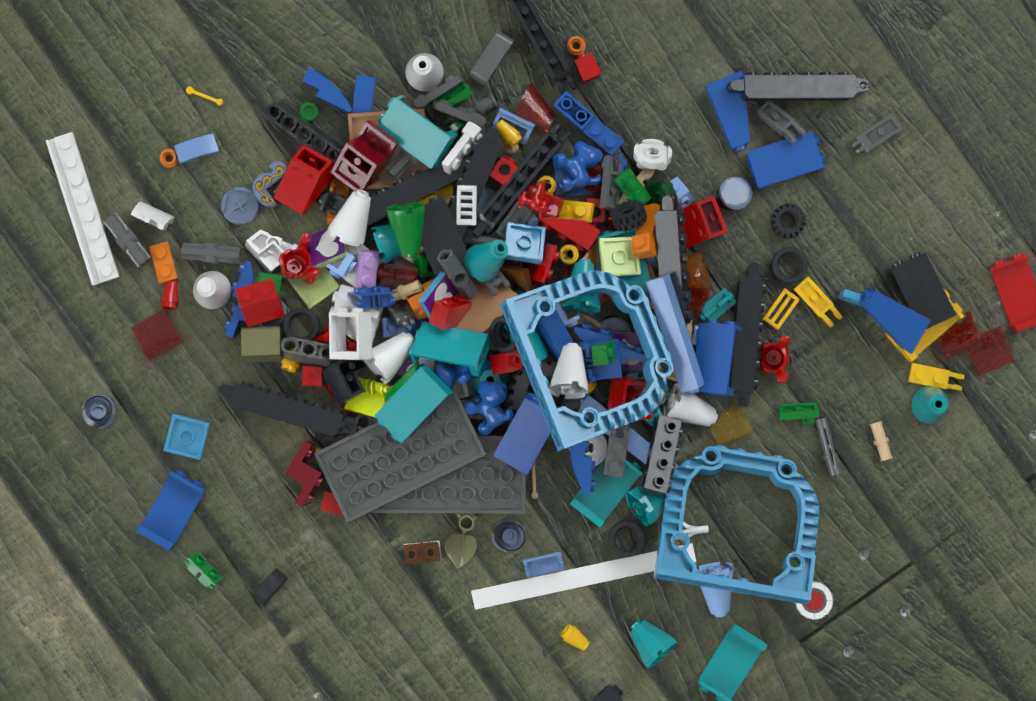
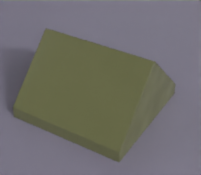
(261, 344)

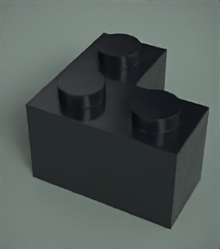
(344, 379)

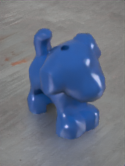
(584, 157)
(450, 374)
(487, 404)

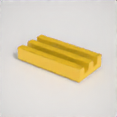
(771, 322)

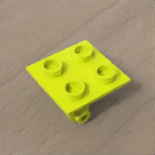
(371, 400)

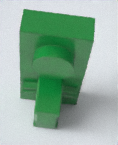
(457, 95)
(632, 187)
(805, 411)

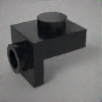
(331, 202)

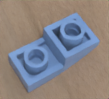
(196, 148)

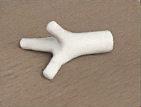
(692, 530)

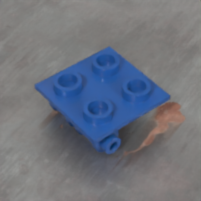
(378, 294)
(599, 372)

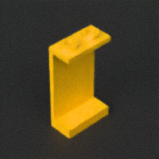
(931, 334)

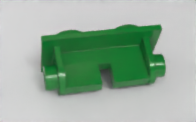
(197, 563)

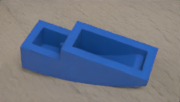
(326, 90)
(364, 94)

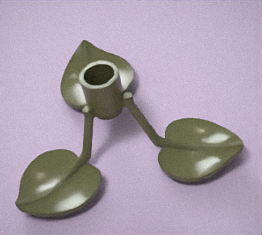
(462, 547)

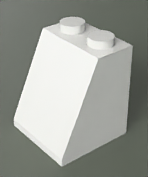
(345, 300)

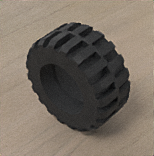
(520, 383)

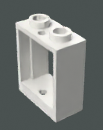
(337, 334)

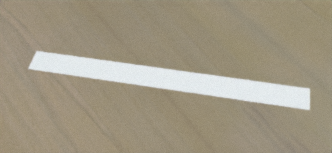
(567, 579)

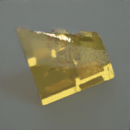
(731, 425)

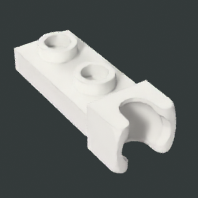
(463, 147)

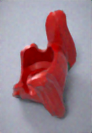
(300, 260)
(781, 362)

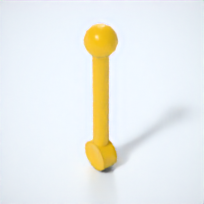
(190, 90)

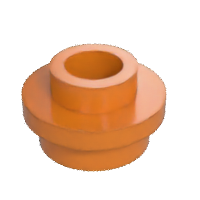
(576, 39)
(164, 154)

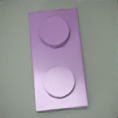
(366, 269)

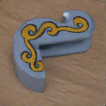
(266, 181)

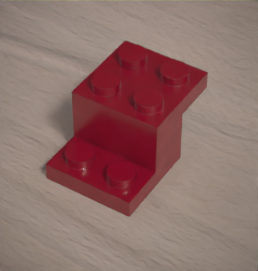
(364, 156)
(305, 474)

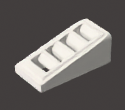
(461, 188)

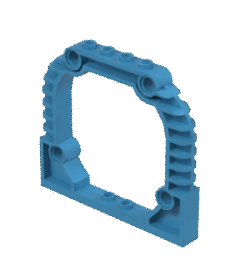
(565, 424)
(677, 566)

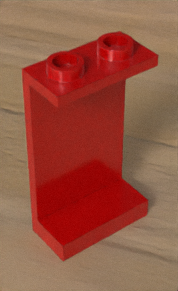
(1016, 290)

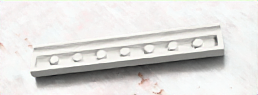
(82, 208)

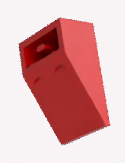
(304, 180)
(703, 222)
(576, 232)
(541, 272)

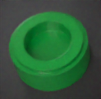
(309, 111)

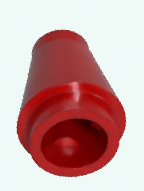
(170, 296)

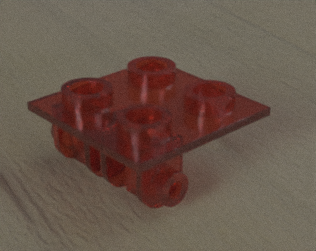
(395, 275)
(156, 335)
(991, 352)

